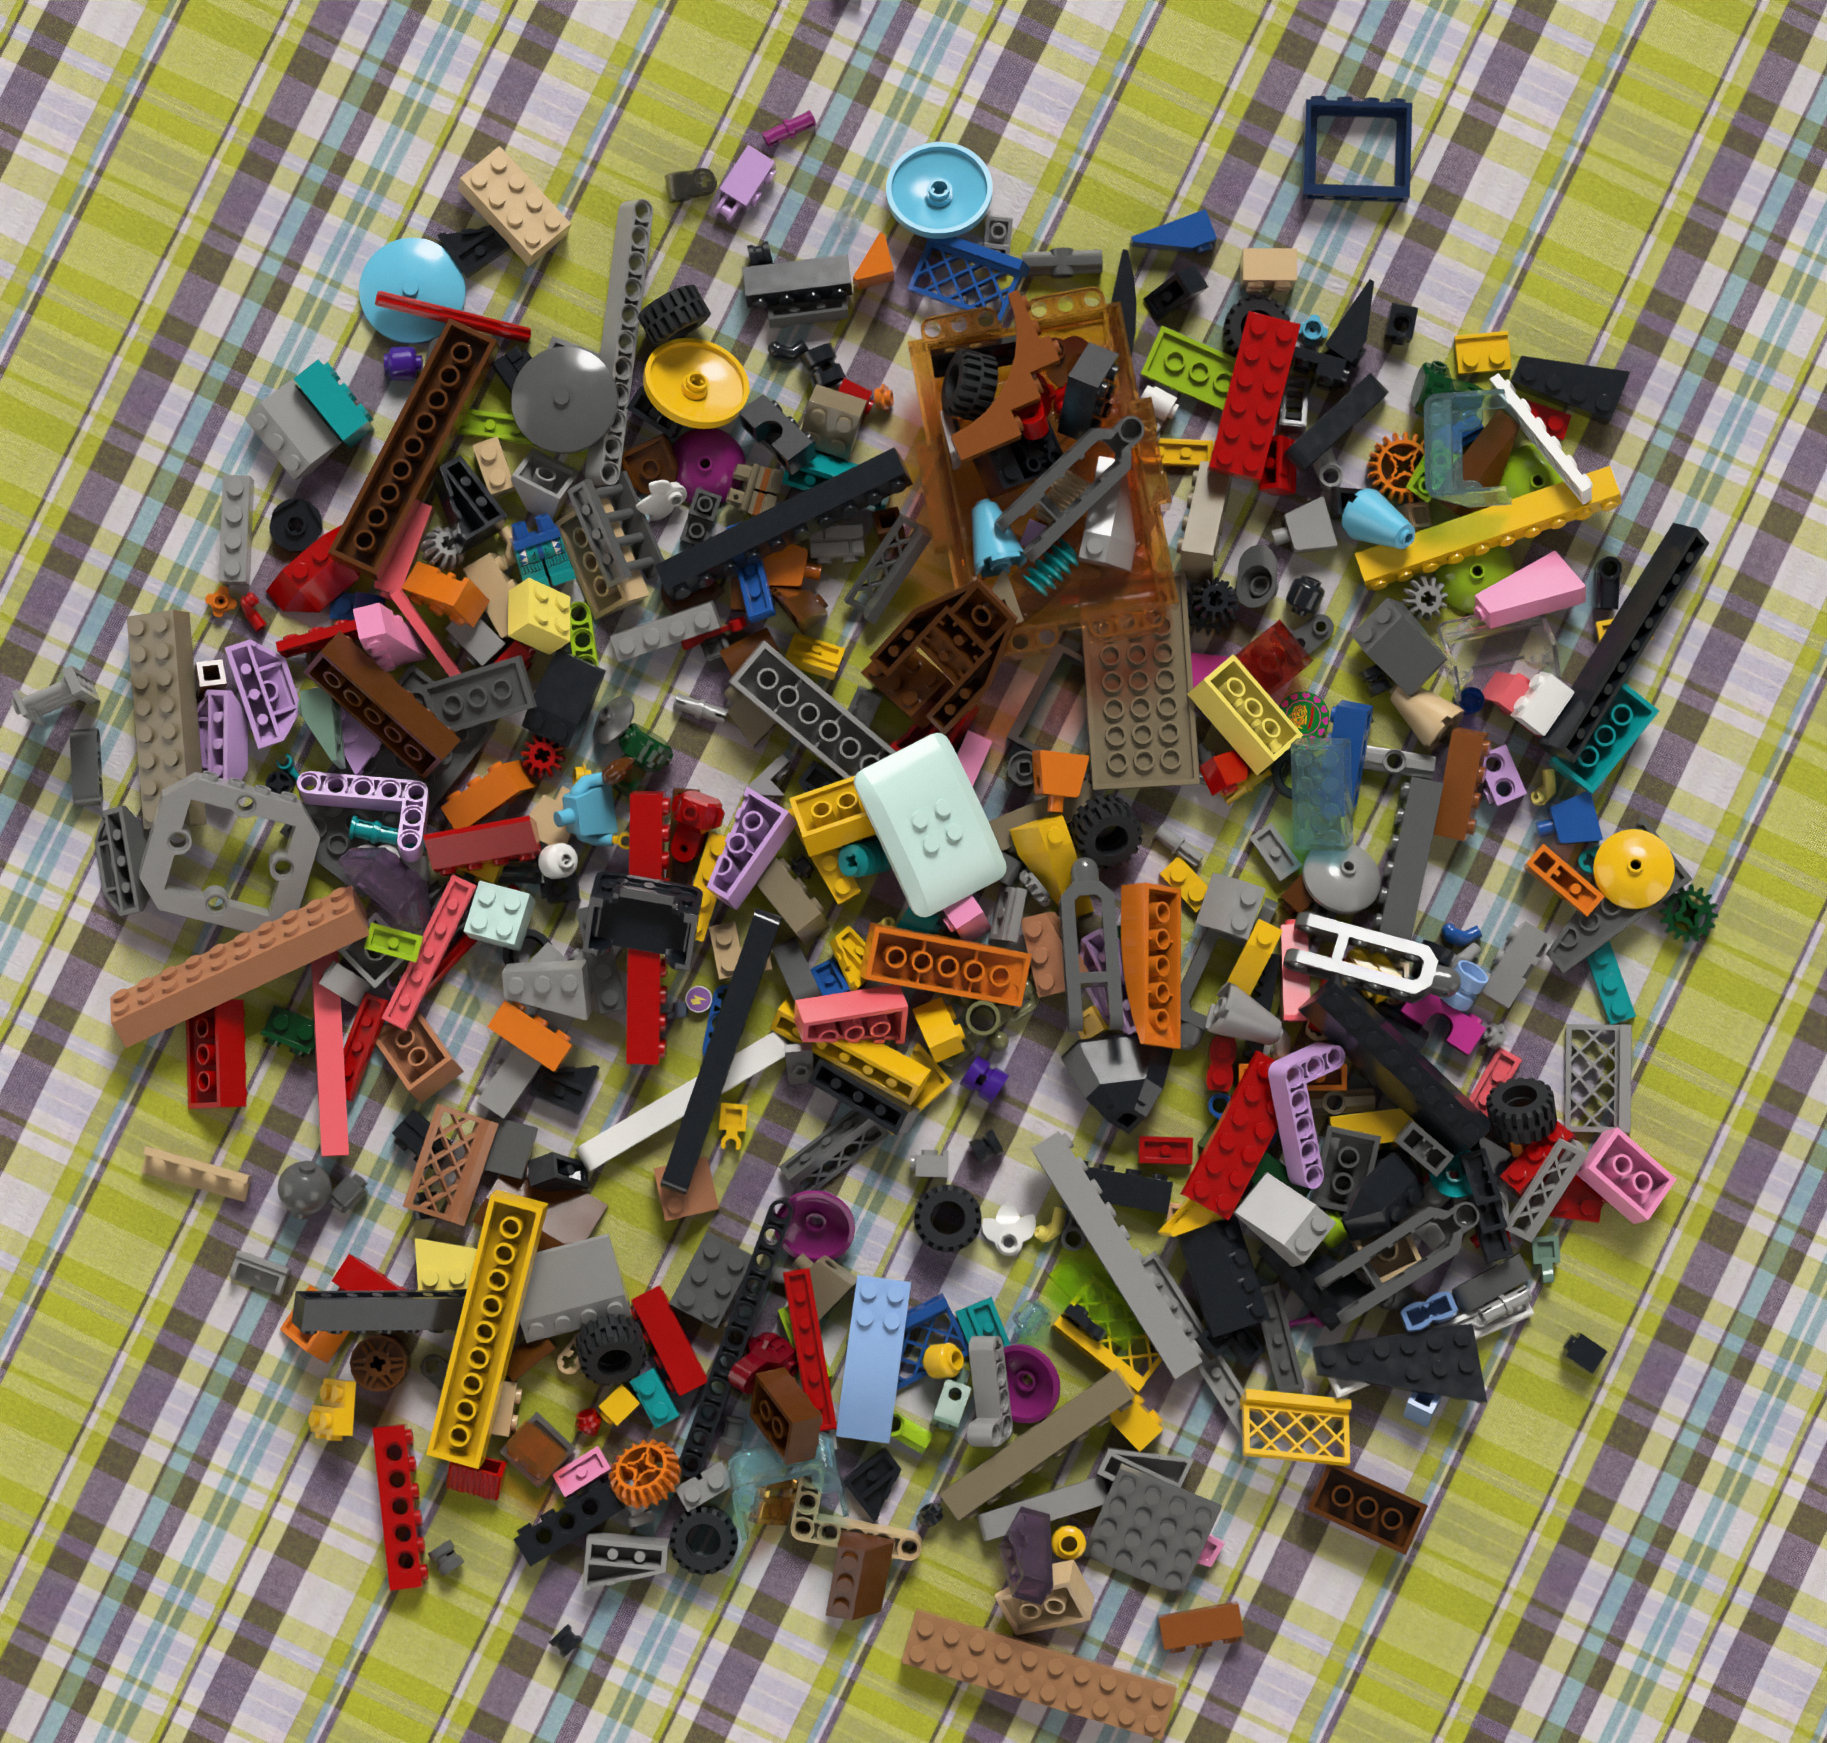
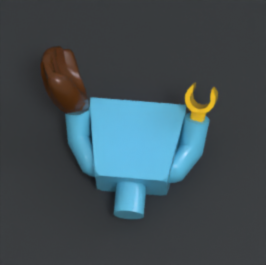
(591, 808)

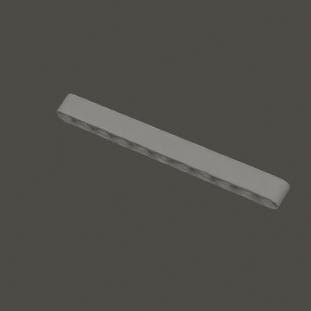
(621, 333)

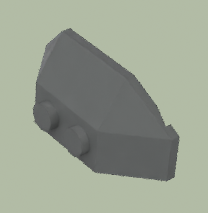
(119, 852)

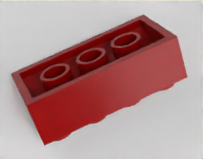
(483, 844)
(217, 1057)

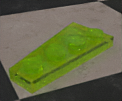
(1100, 1299)

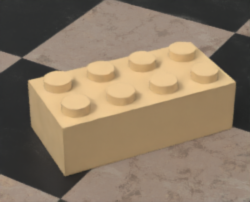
(514, 206)

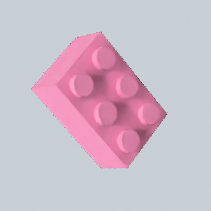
(1625, 1175)

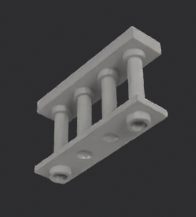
(71, 688)

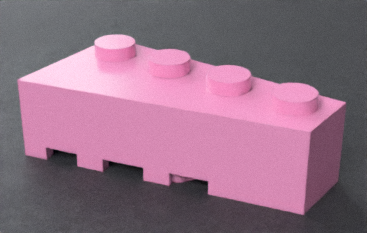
(388, 637)

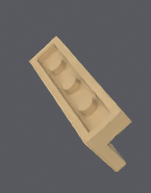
(196, 1173)

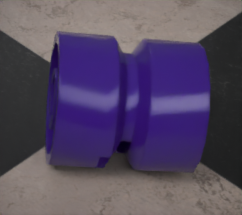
(991, 1086)

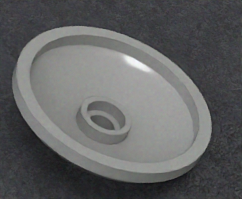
(1335, 886)

